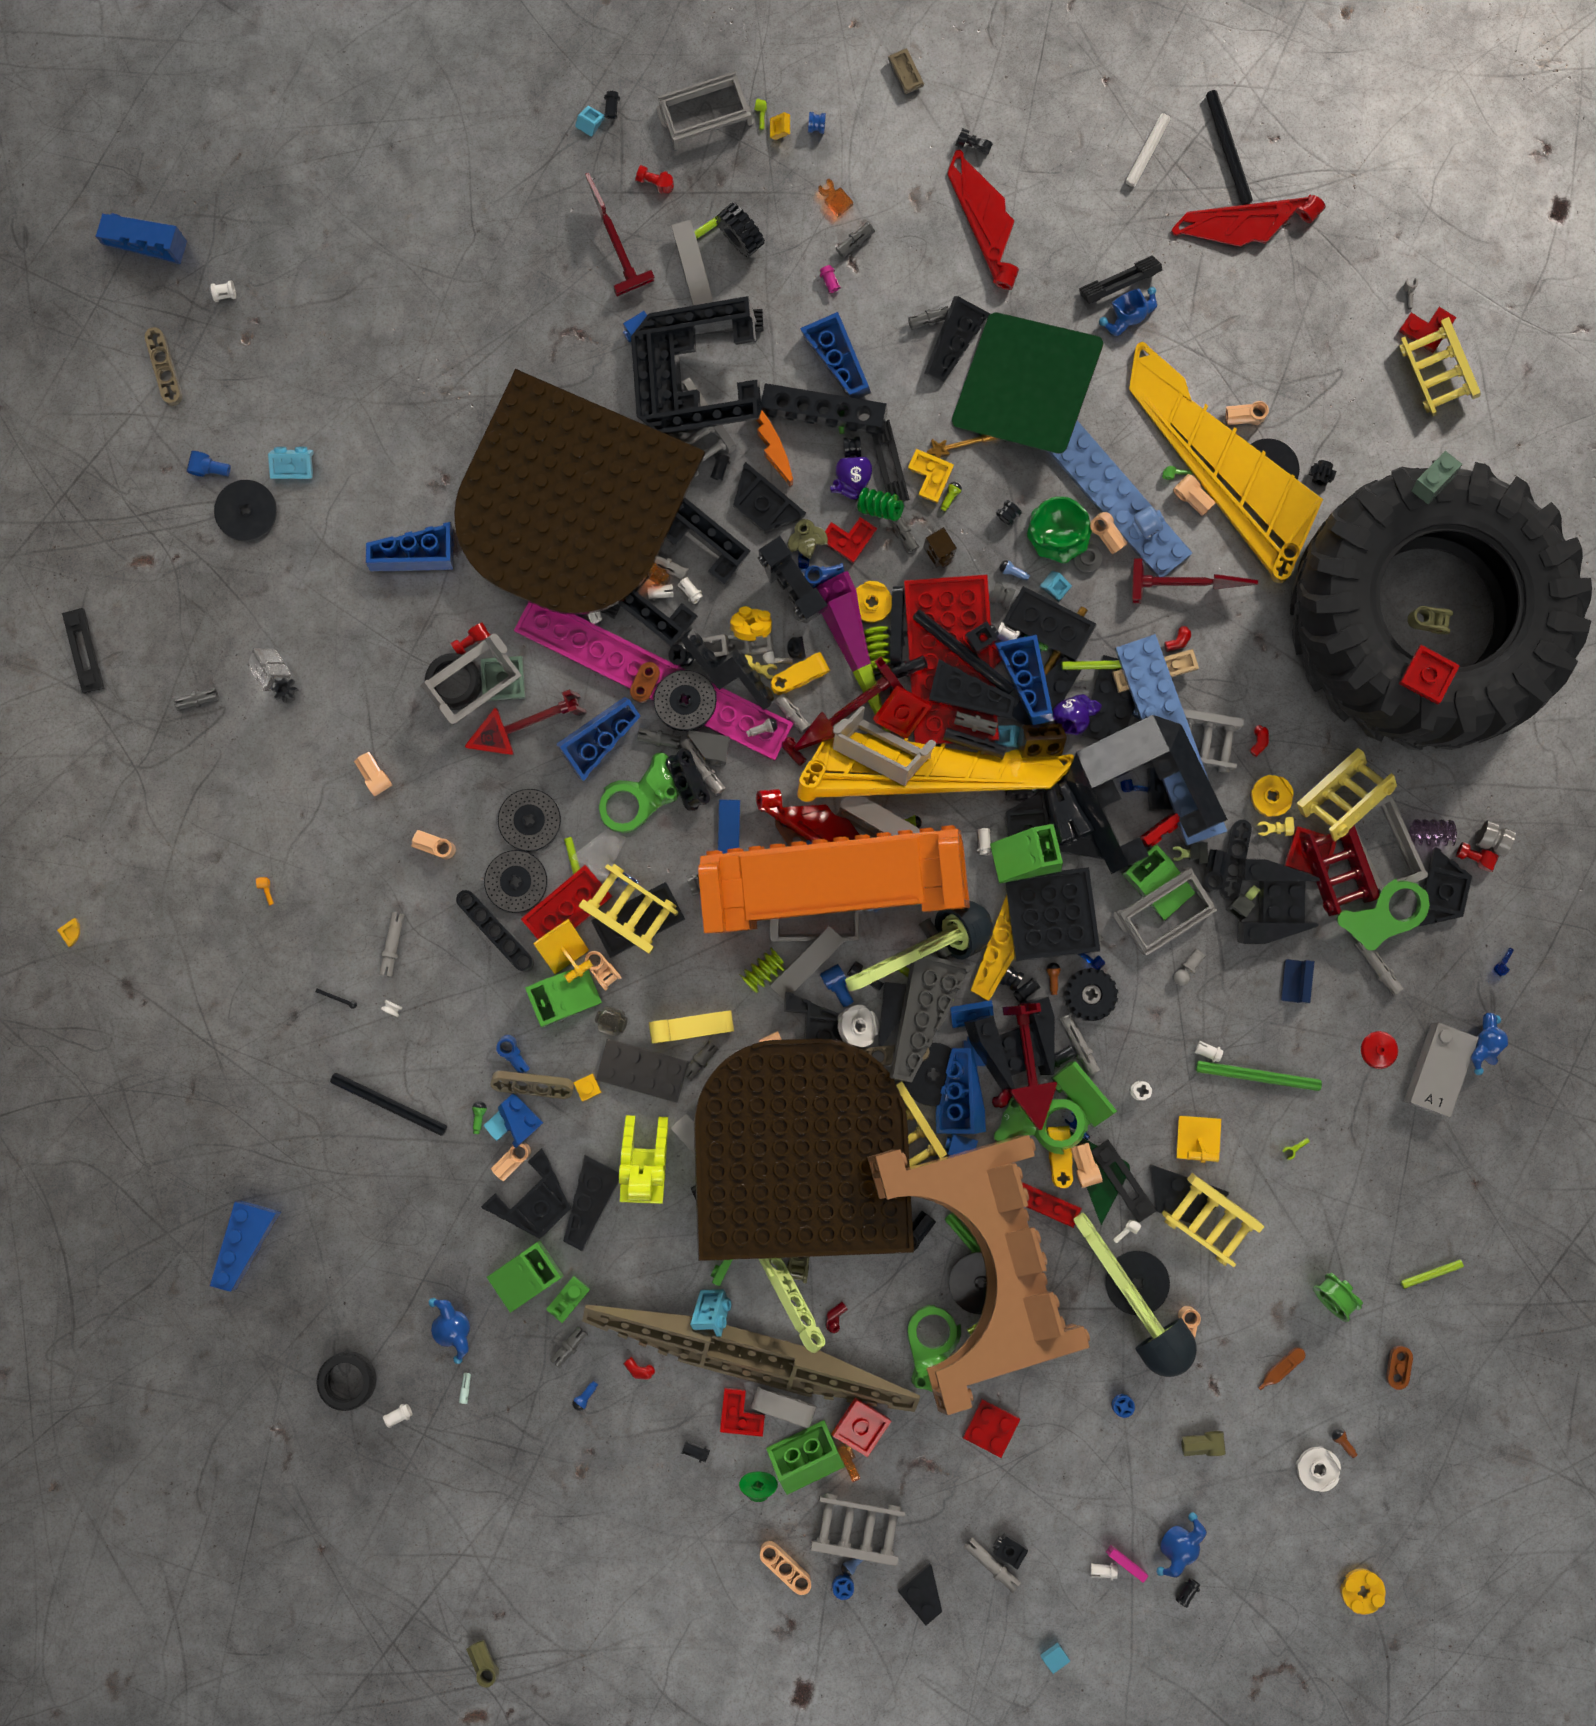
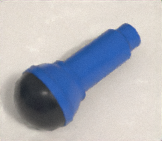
(580, 1402)

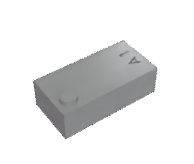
(1441, 1069)

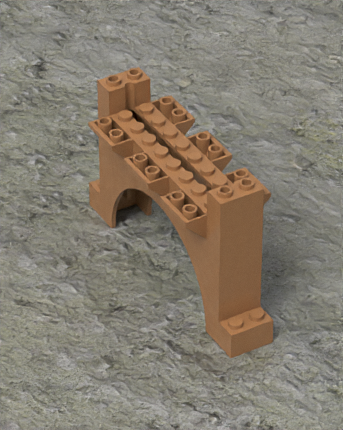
(1019, 1315)

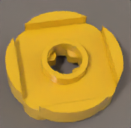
(882, 596)
(760, 623)
(1283, 798)
(1374, 1597)

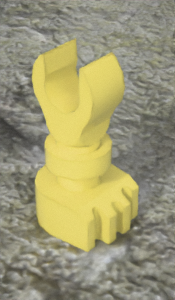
(761, 669)
(1287, 827)

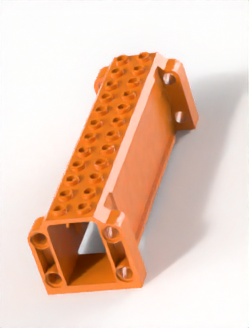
(833, 877)

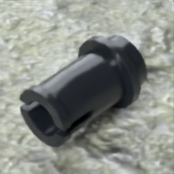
(611, 106)
(720, 467)
(1026, 990)
(1064, 1055)
(695, 1451)
(1188, 1592)

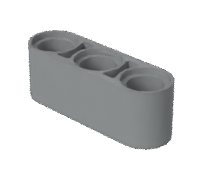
(783, 1406)

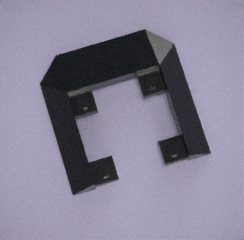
(657, 366)
(713, 536)
(1124, 751)

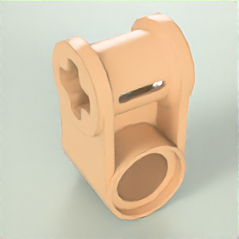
(603, 970)

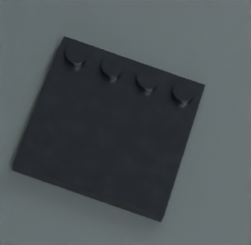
(1052, 915)

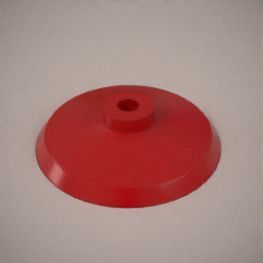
(1379, 1050)

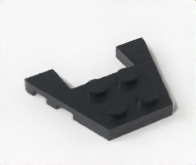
(819, 1021)
(540, 1206)

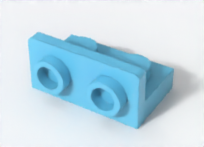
(290, 463)
(711, 1311)

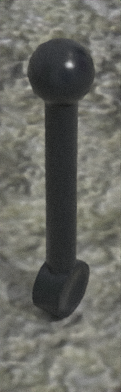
(352, 1004)

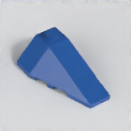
(961, 1101)

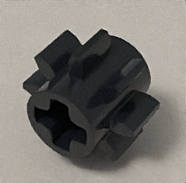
(1322, 472)
(289, 694)

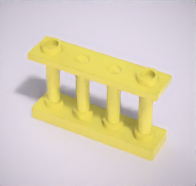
(1461, 369)
(1339, 777)
(610, 917)
(923, 1129)
(1215, 1199)

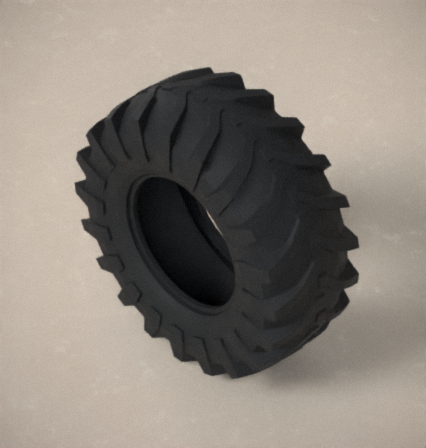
(1514, 551)

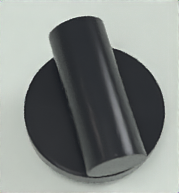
(796, 647)

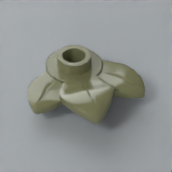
(807, 540)

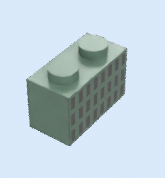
(1436, 477)

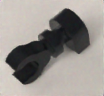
(981, 145)
(857, 968)

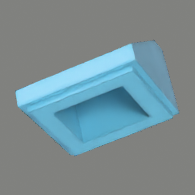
(589, 120)
(1055, 585)
(1008, 735)
(496, 1126)
(1055, 1658)

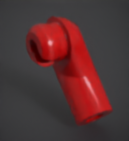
(1181, 641)
(1262, 740)
(637, 1372)

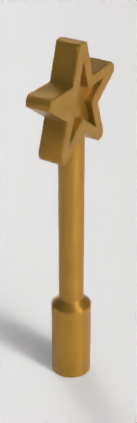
(941, 448)

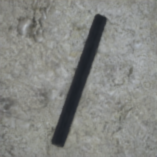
(1229, 147)
(963, 652)
(388, 1104)

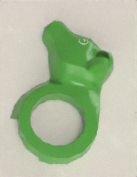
(651, 791)
(1377, 924)
(1017, 1123)
(926, 1356)

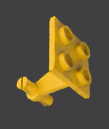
(562, 948)
(1198, 1138)

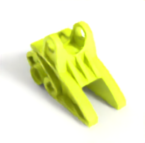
(643, 1169)

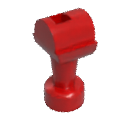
(663, 181)
(476, 635)
(1485, 859)

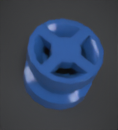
(816, 122)
(1127, 1407)
(845, 1590)

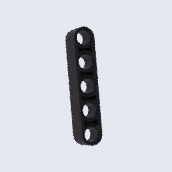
(490, 921)

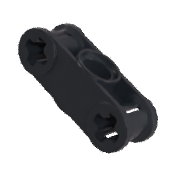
(687, 780)

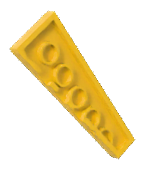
(996, 957)

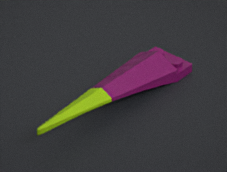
(846, 626)

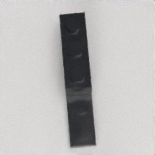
(728, 669)

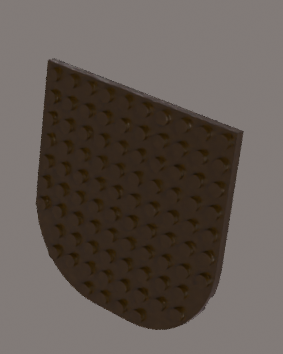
(569, 498)
(787, 1154)

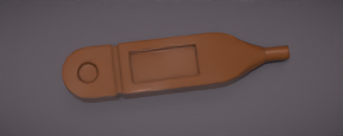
(1284, 1367)

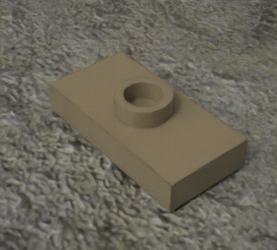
(906, 71)

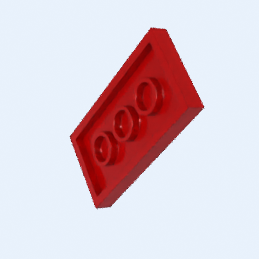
(564, 903)

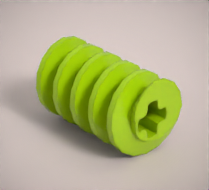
(876, 644)
(763, 970)

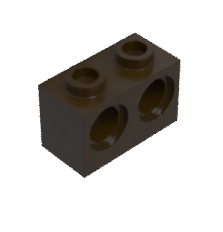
(940, 548)
(1041, 740)

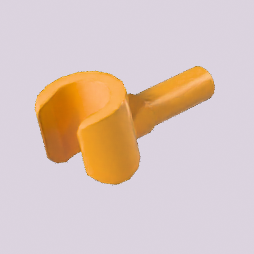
(264, 883)

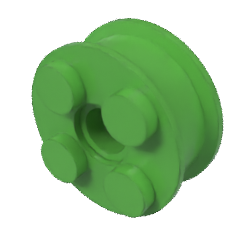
(1338, 1297)

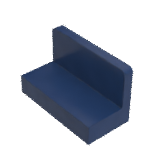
(1297, 981)

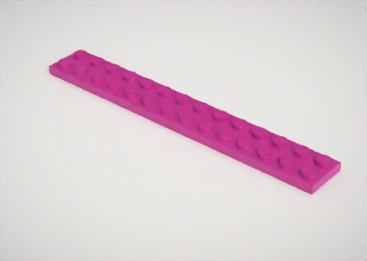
(621, 660)

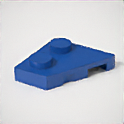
(518, 1119)

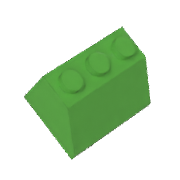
(1083, 1092)
(805, 1457)

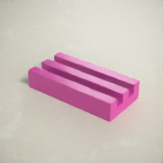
(1127, 1563)

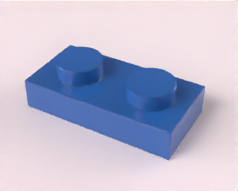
(967, 1012)

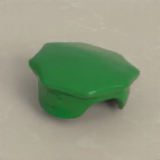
(1059, 529)

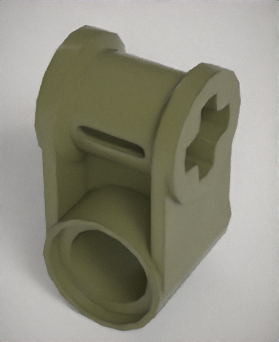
(1435, 619)
(799, 1265)

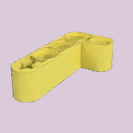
(691, 1027)

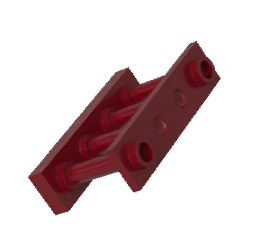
(1359, 870)

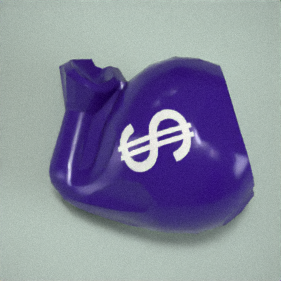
(852, 476)
(1075, 713)

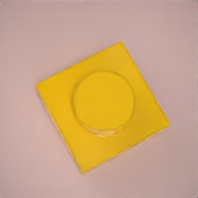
(780, 126)
(587, 1087)

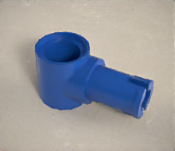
(201, 464)
(824, 573)
(835, 980)
(512, 1055)

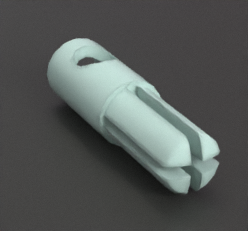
(464, 1393)

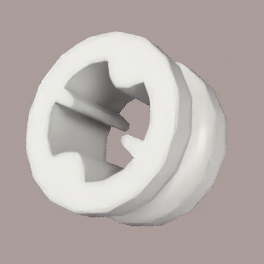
(391, 1008)

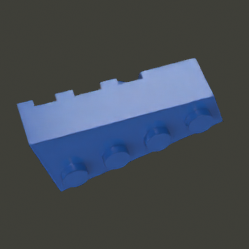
(142, 237)
(835, 350)
(413, 551)
(1025, 668)
(597, 737)
(242, 1241)

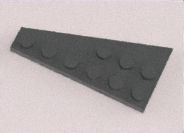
(926, 1003)

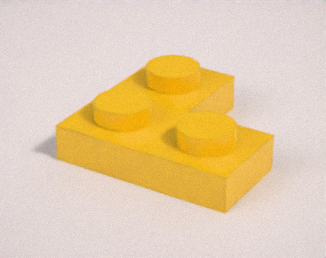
(936, 473)

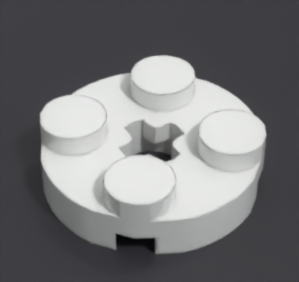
(847, 1029)
(1306, 1465)

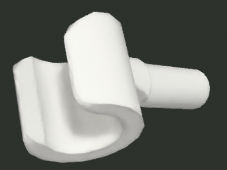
(769, 658)
(1132, 1225)

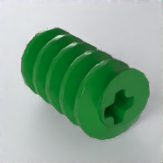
(880, 504)

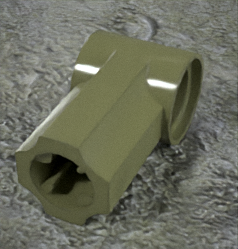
(1210, 1443)
(482, 1661)

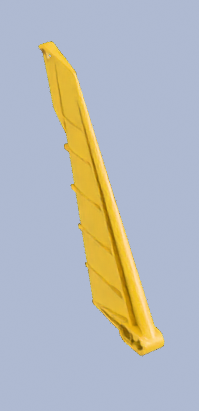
(1266, 487)
(944, 772)

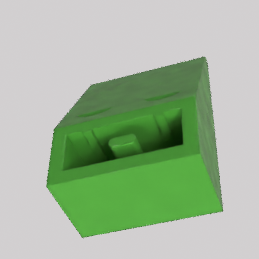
(1027, 854)
(1153, 873)
(557, 999)
(525, 1276)

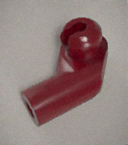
(797, 756)
(1002, 1099)
(832, 1317)

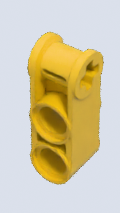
(800, 674)
(1061, 1162)

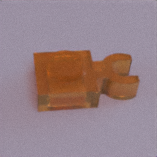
(837, 199)
(659, 575)
(847, 1455)

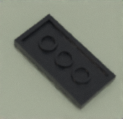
(1051, 623)
(1115, 707)
(615, 943)
(642, 1070)

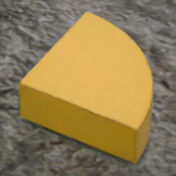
(70, 932)

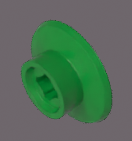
(758, 1486)

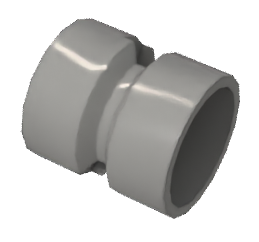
(1498, 839)

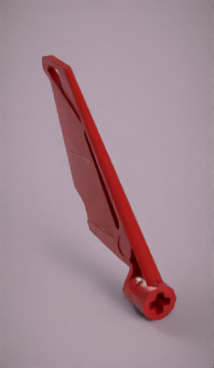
(987, 218)
(1248, 222)
(808, 821)

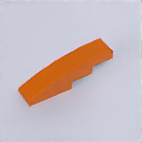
(774, 452)

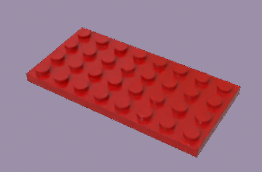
(958, 607)

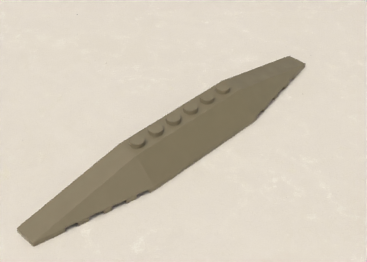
(752, 1357)

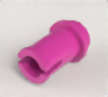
(830, 280)

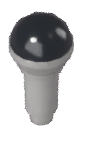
(769, 725)

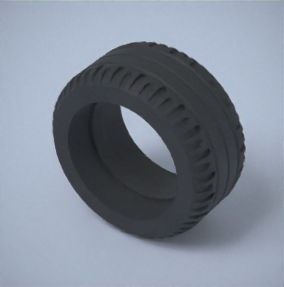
(475, 680)
(325, 1390)

